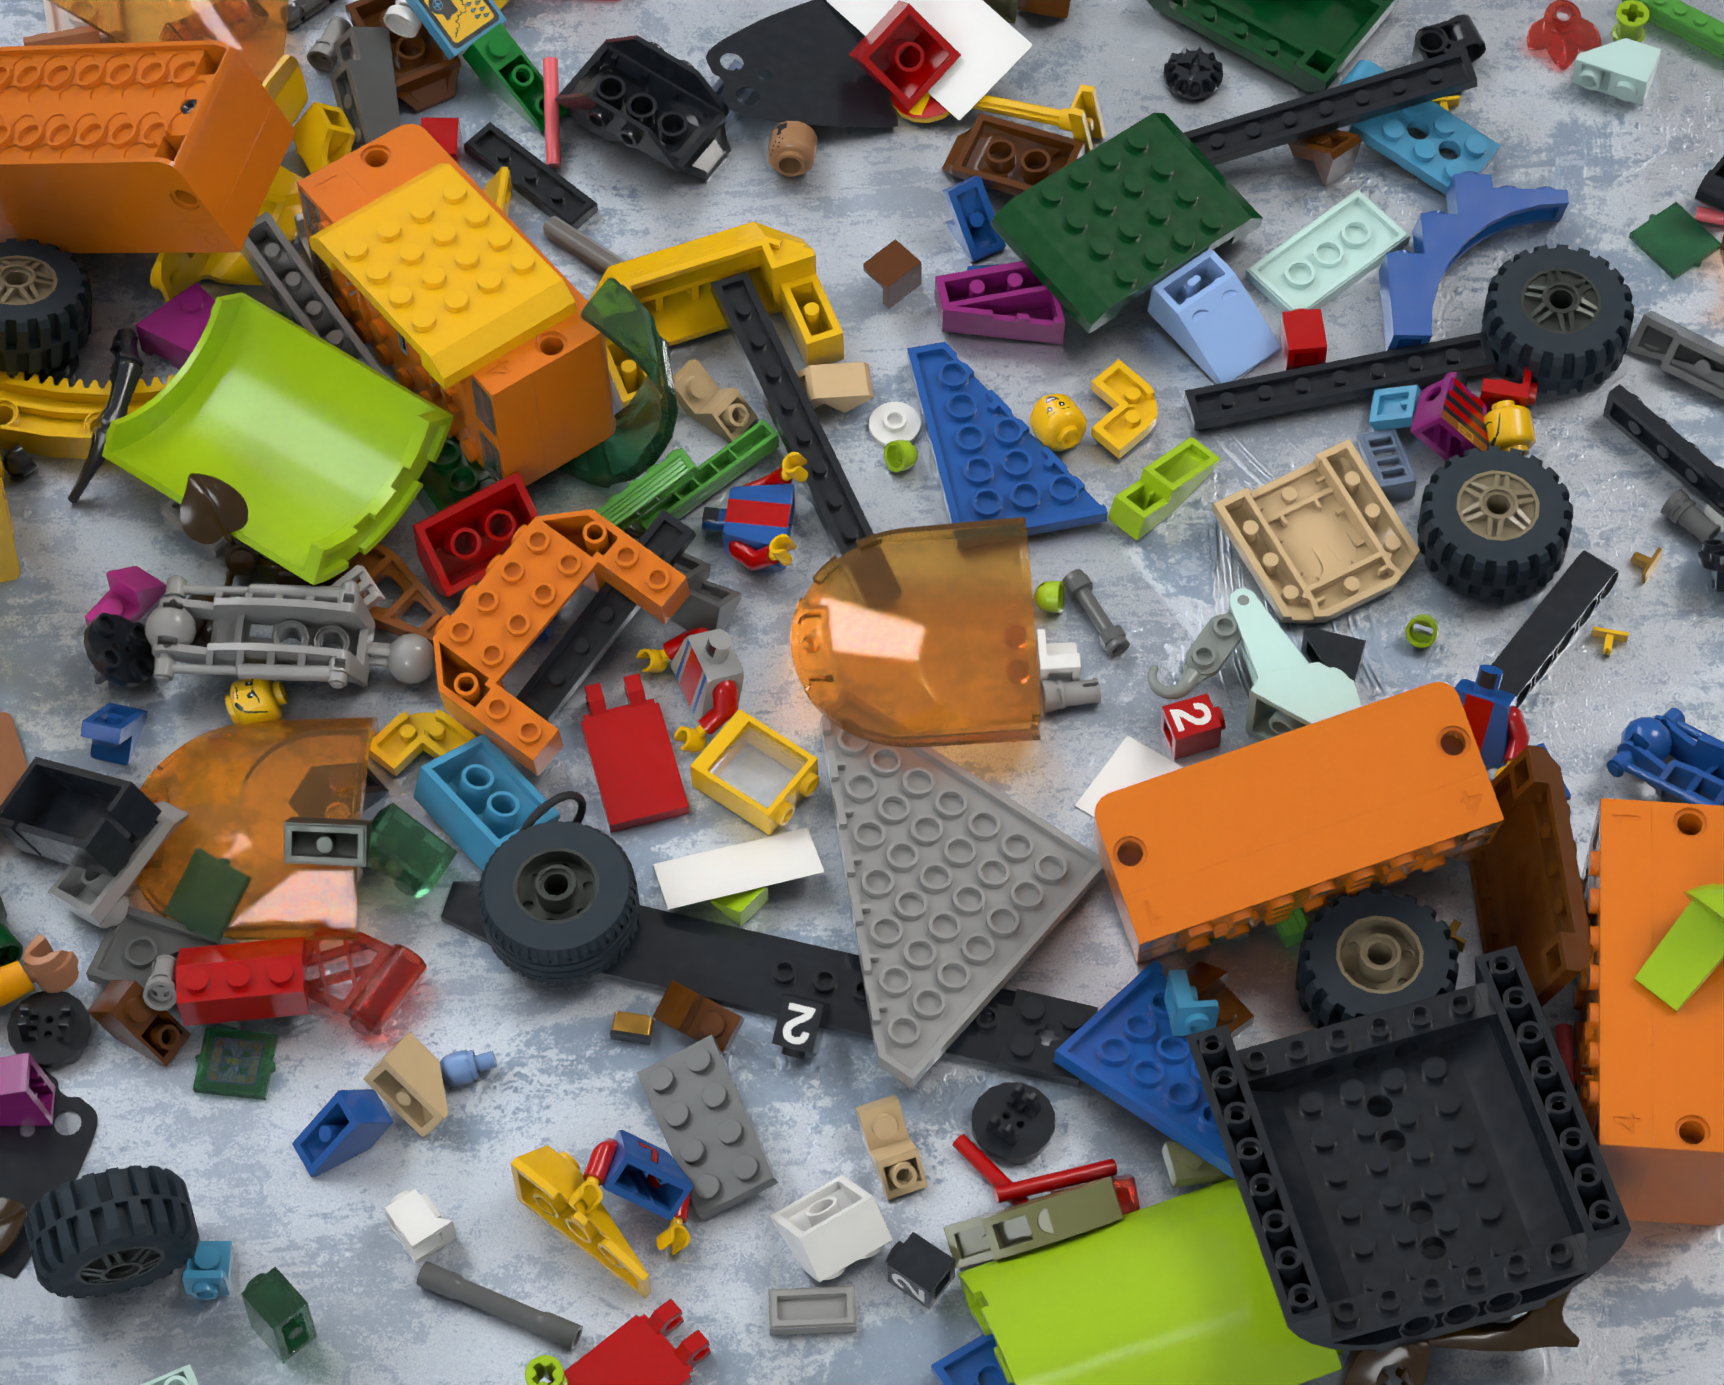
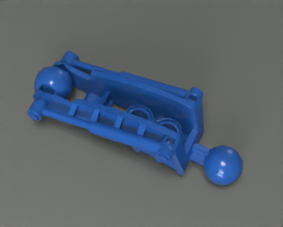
(1691, 779)

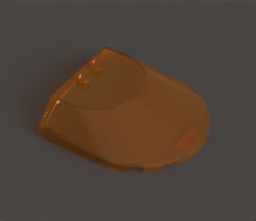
(925, 636)
(239, 794)

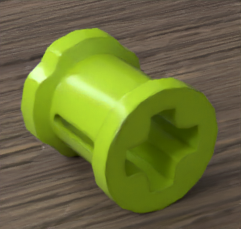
(1631, 19)
(546, 1367)

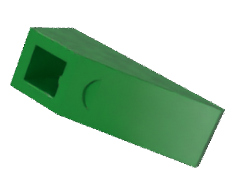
(510, 75)

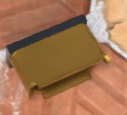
(631, 1027)

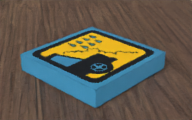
(457, 22)

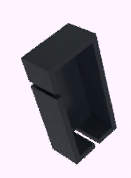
(76, 816)

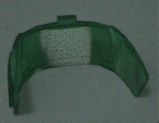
(651, 415)

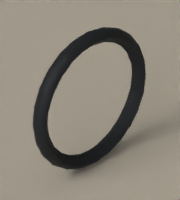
(545, 806)

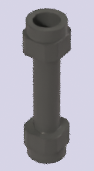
(1111, 637)

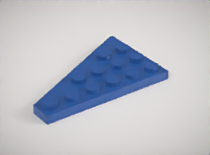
(1144, 1068)

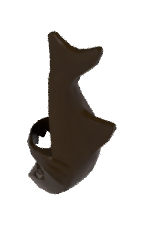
(1532, 1330)

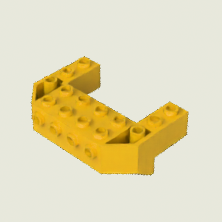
(677, 294)

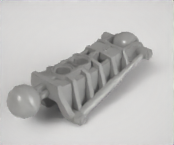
(295, 613)

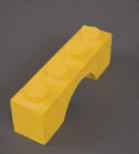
(323, 136)

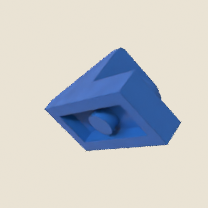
(972, 218)
(114, 732)

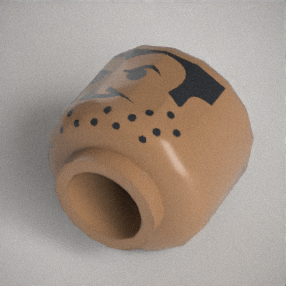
(792, 148)

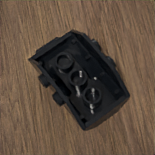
(651, 104)

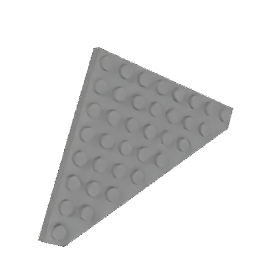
(941, 889)

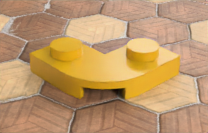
(1133, 408)
(411, 734)

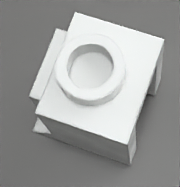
(418, 1224)

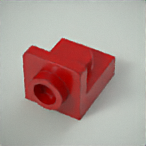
(1501, 389)

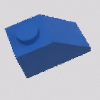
(342, 1130)

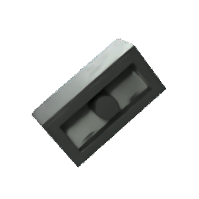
(327, 841)

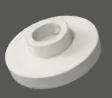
(894, 422)

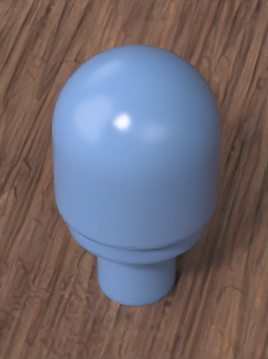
(465, 1066)

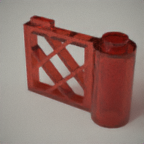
(381, 983)

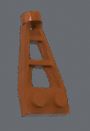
(384, 563)

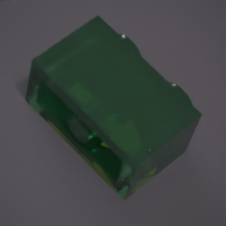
(407, 851)
(278, 1314)

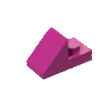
(130, 594)

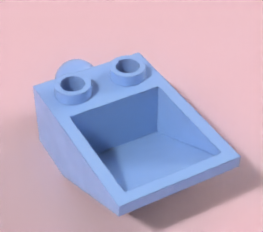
(1213, 318)

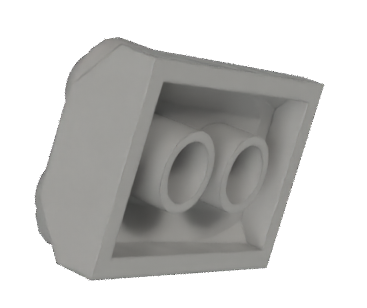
(102, 897)

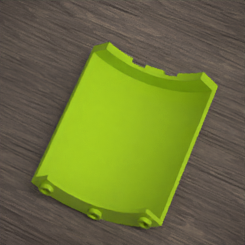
(296, 428)
(1145, 1303)

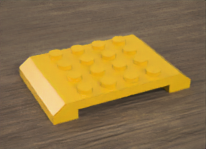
(446, 273)

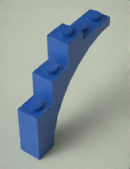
(1439, 239)

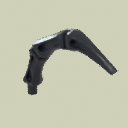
(124, 379)

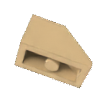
(411, 1084)

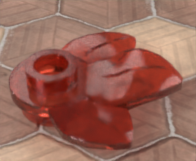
(1560, 37)

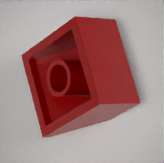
(904, 54)

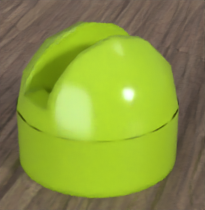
(900, 455)
(1050, 596)
(1418, 637)

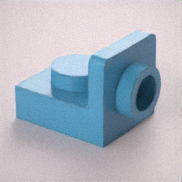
(1394, 407)
(1183, 1008)
(209, 1270)

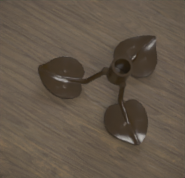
(213, 511)

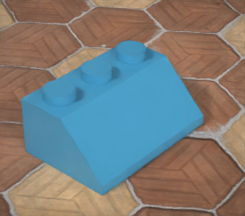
(478, 797)

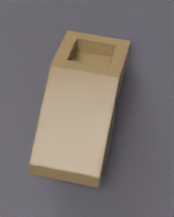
(837, 384)
(717, 409)
(890, 1147)

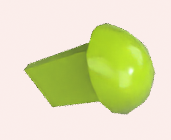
(1689, 949)

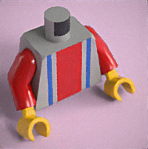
(708, 677)

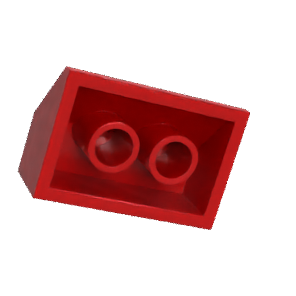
(467, 535)
(242, 981)

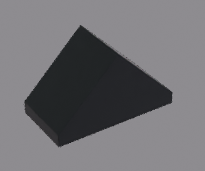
(1334, 651)

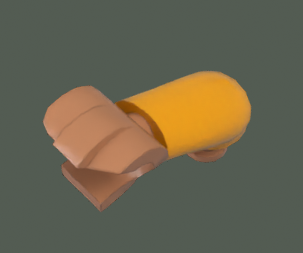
(48, 968)

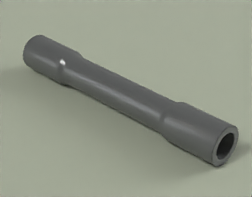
(542, 1323)

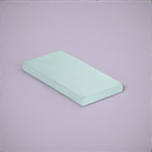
(1327, 255)

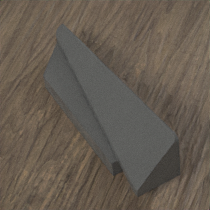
(366, 83)
(1681, 352)
(708, 602)

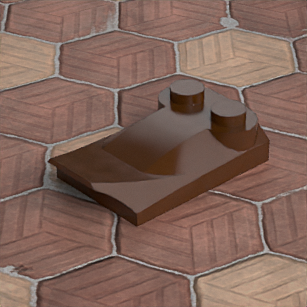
(420, 66)
(1010, 154)

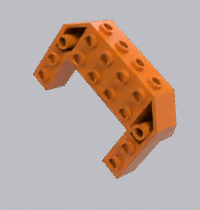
(519, 601)

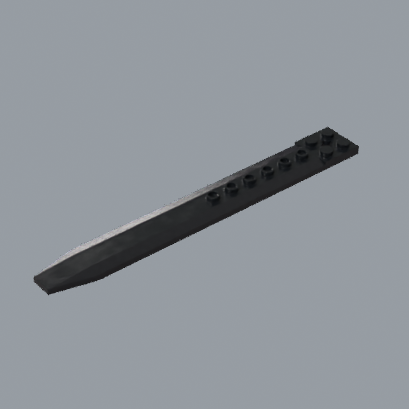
(756, 969)

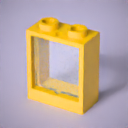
(755, 772)

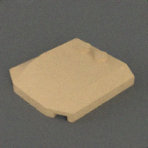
(1319, 537)

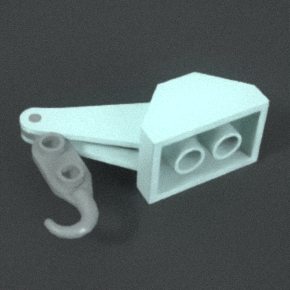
(1285, 686)

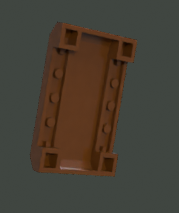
(1530, 876)

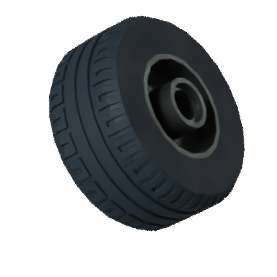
(559, 902)

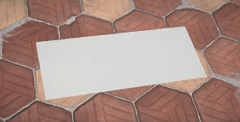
(972, 27)

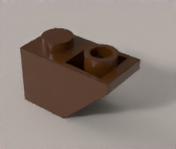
(131, 1021)

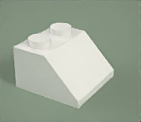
(832, 1228)

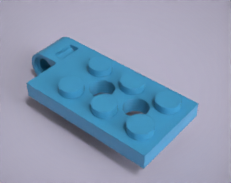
(1421, 156)

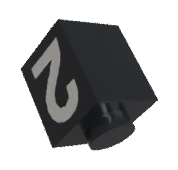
(800, 1025)
(920, 1269)

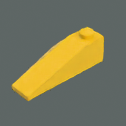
(545, 1184)

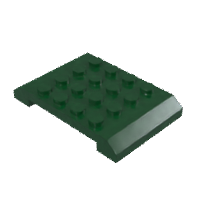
(1291, 38)
(1123, 219)

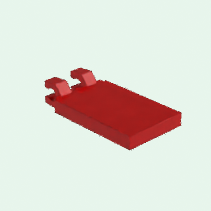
(632, 758)
(642, 1354)

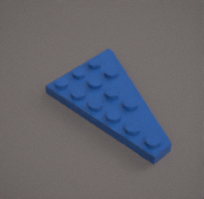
(988, 456)

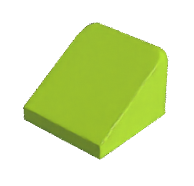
(742, 905)

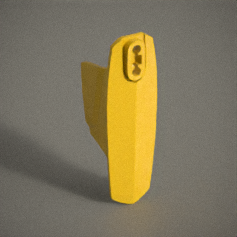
(179, 271)

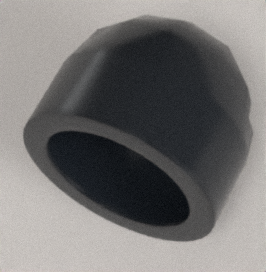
(18, 462)

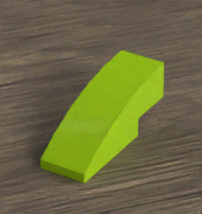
(1162, 488)

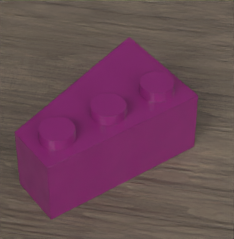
(1000, 304)
(176, 326)

